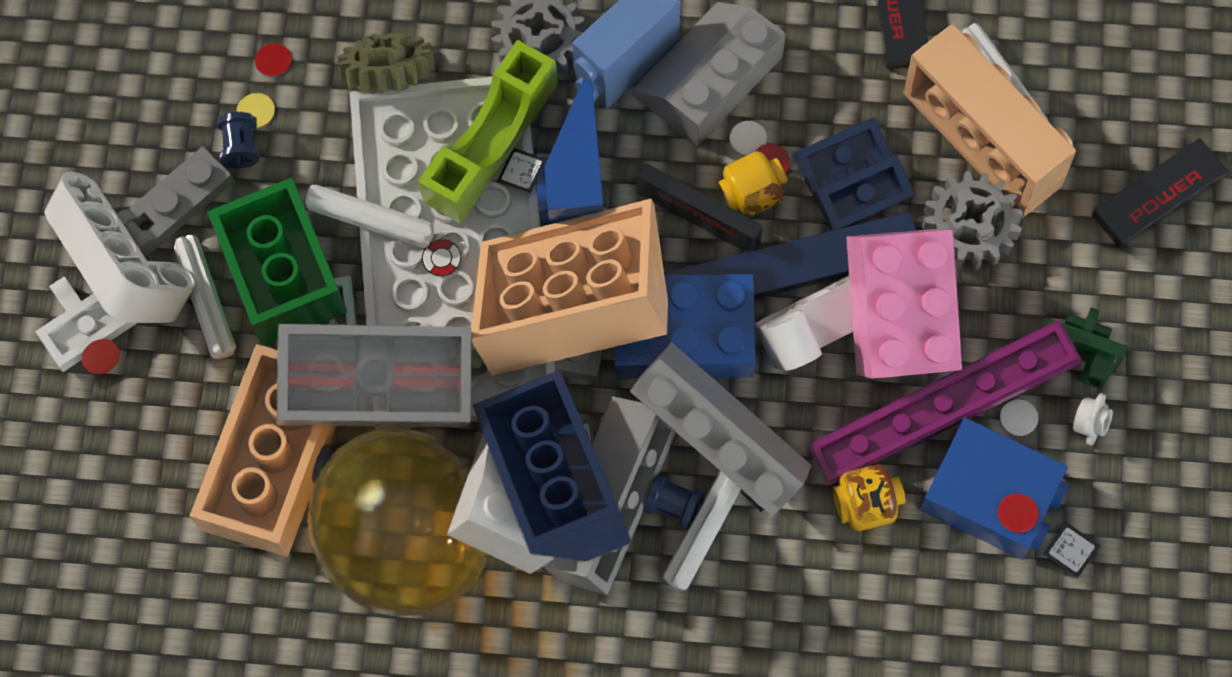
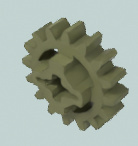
(386, 63)

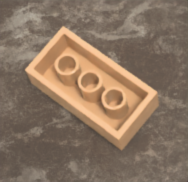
(988, 118)
(259, 469)

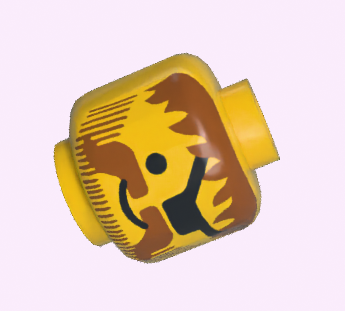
(753, 183)
(868, 497)

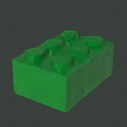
(276, 260)

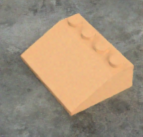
(570, 289)

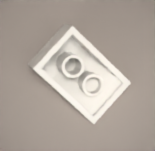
(487, 518)

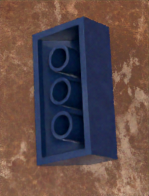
(551, 471)

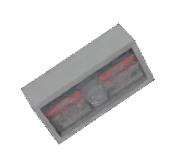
(373, 376)

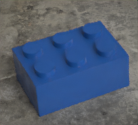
(707, 321)

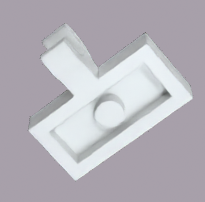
(78, 326)

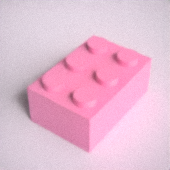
(904, 303)

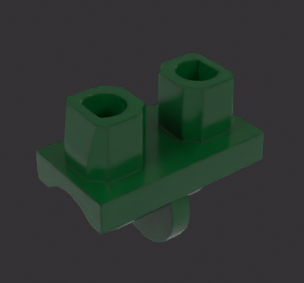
(1094, 347)

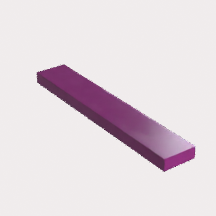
(945, 402)

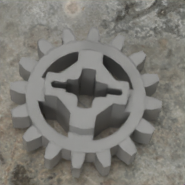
(528, 18)
(977, 202)

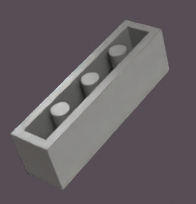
(721, 429)
(631, 453)

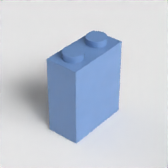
(625, 46)

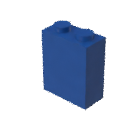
(983, 471)

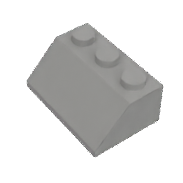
(711, 69)

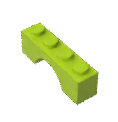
(513, 101)

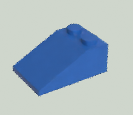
(573, 165)

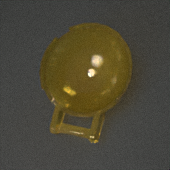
(385, 520)

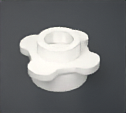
(1093, 418)

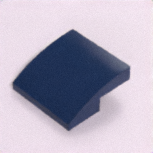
(853, 174)

